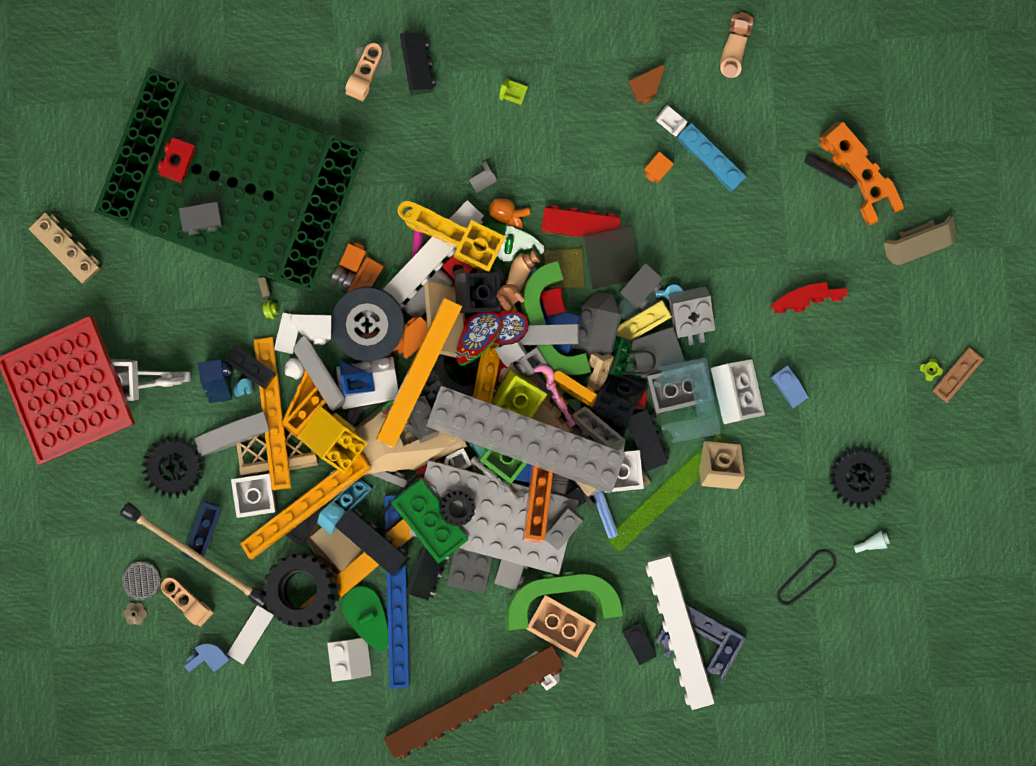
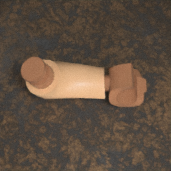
(734, 48)
(518, 273)

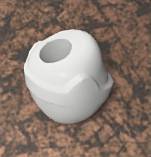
(294, 368)

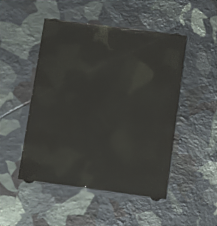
(611, 256)

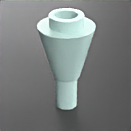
(877, 541)

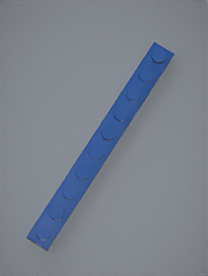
(397, 616)

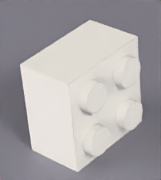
(253, 496)

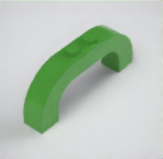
(531, 309)
(605, 595)

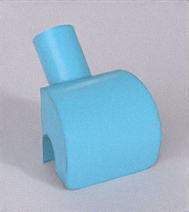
(670, 289)
(241, 385)

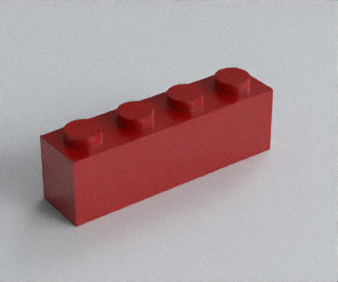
(575, 223)

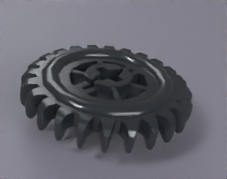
(169, 448)
(875, 487)

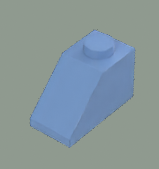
(789, 386)

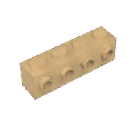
(64, 248)

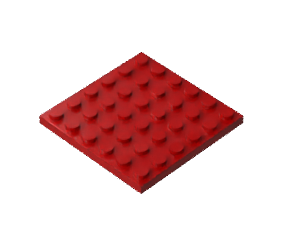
(66, 390)

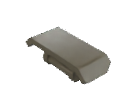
(921, 241)

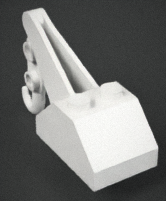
(128, 372)

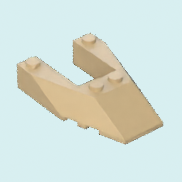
(408, 450)

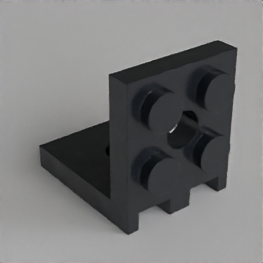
(617, 404)

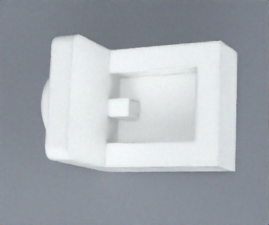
(671, 121)

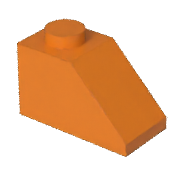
(414, 336)

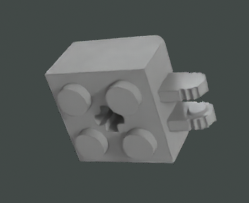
(692, 313)

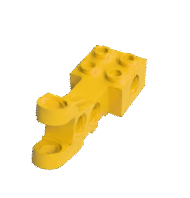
(475, 244)

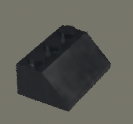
(417, 63)
(425, 576)

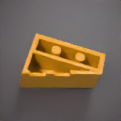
(304, 406)

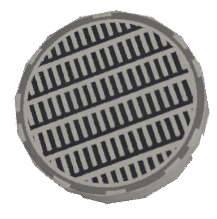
(141, 580)

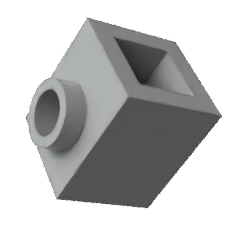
(530, 361)

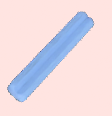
(605, 514)

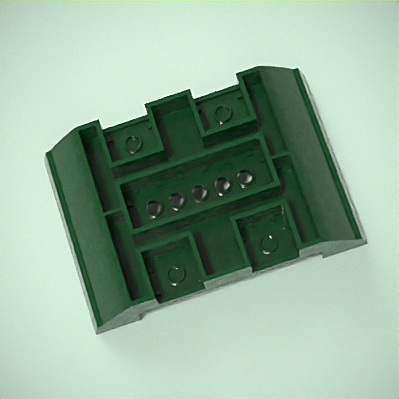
(271, 238)

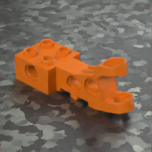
(854, 160)

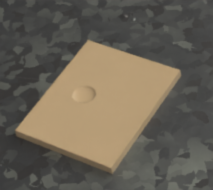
(337, 547)

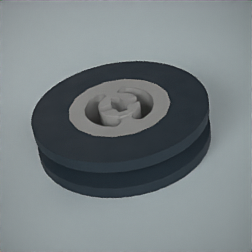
(390, 323)

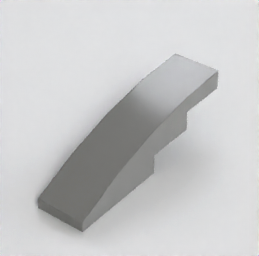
(231, 434)

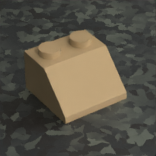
(721, 465)

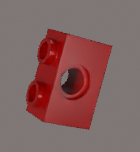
(179, 171)

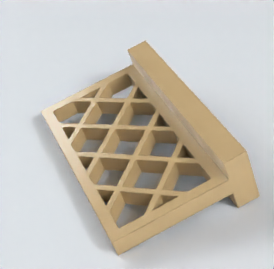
(262, 468)

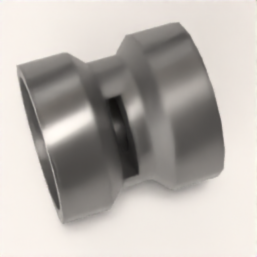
(342, 278)

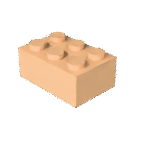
(560, 626)

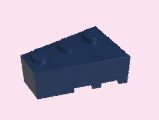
(215, 379)

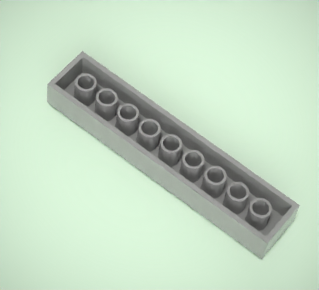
(525, 439)

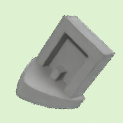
(483, 179)
(510, 353)

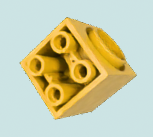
(332, 439)

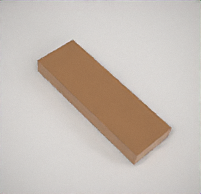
(957, 375)

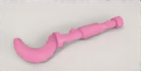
(550, 386)

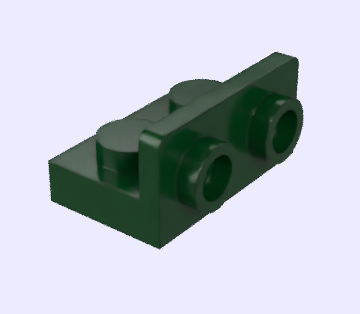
(621, 350)

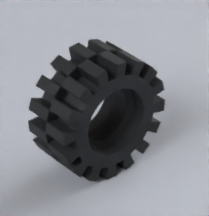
(468, 508)

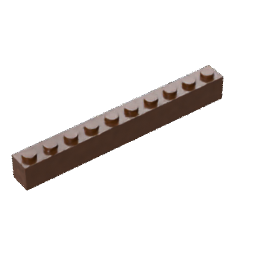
(473, 702)

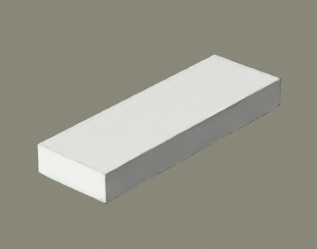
(250, 634)

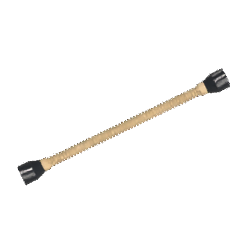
(132, 513)

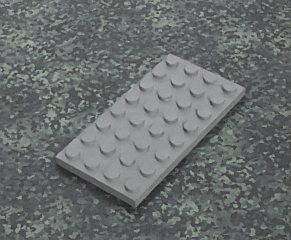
(498, 519)

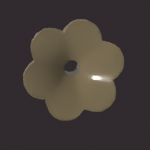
(139, 611)

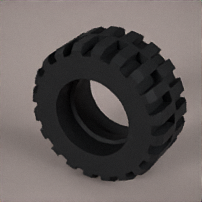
(438, 377)
(277, 590)

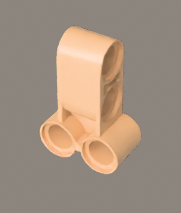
(359, 83)
(194, 611)

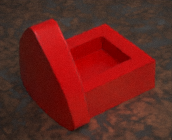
(553, 302)

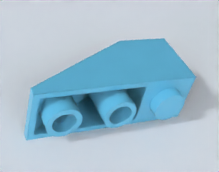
(348, 498)

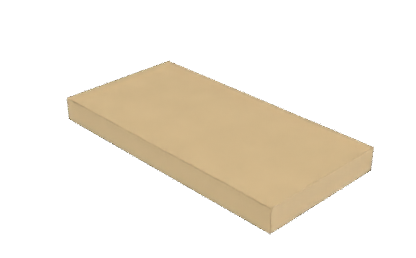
(433, 296)

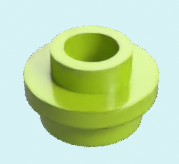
(270, 309)

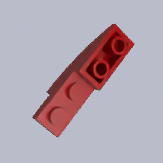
(800, 297)

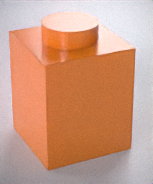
(658, 168)
(353, 257)

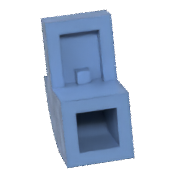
(211, 654)

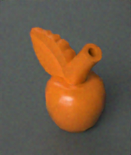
(503, 211)

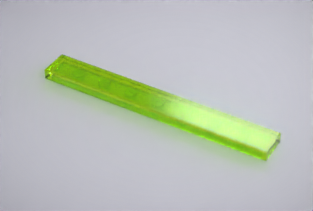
(659, 501)

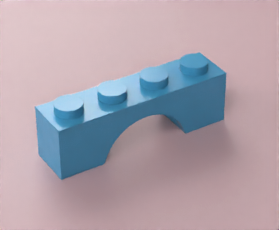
(713, 158)

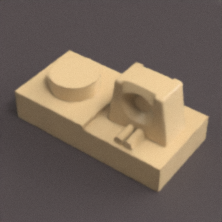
(601, 369)

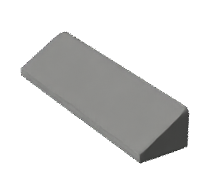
(319, 374)

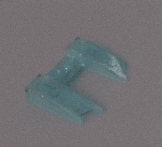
(707, 419)

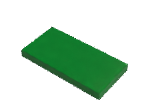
(421, 513)

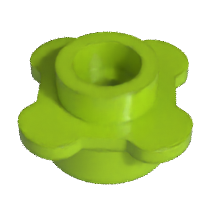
(936, 369)

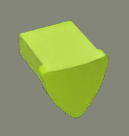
(512, 91)

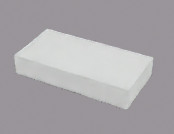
(286, 335)

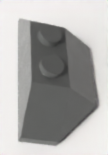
(598, 325)

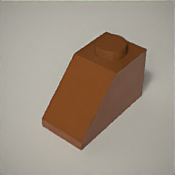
(646, 85)

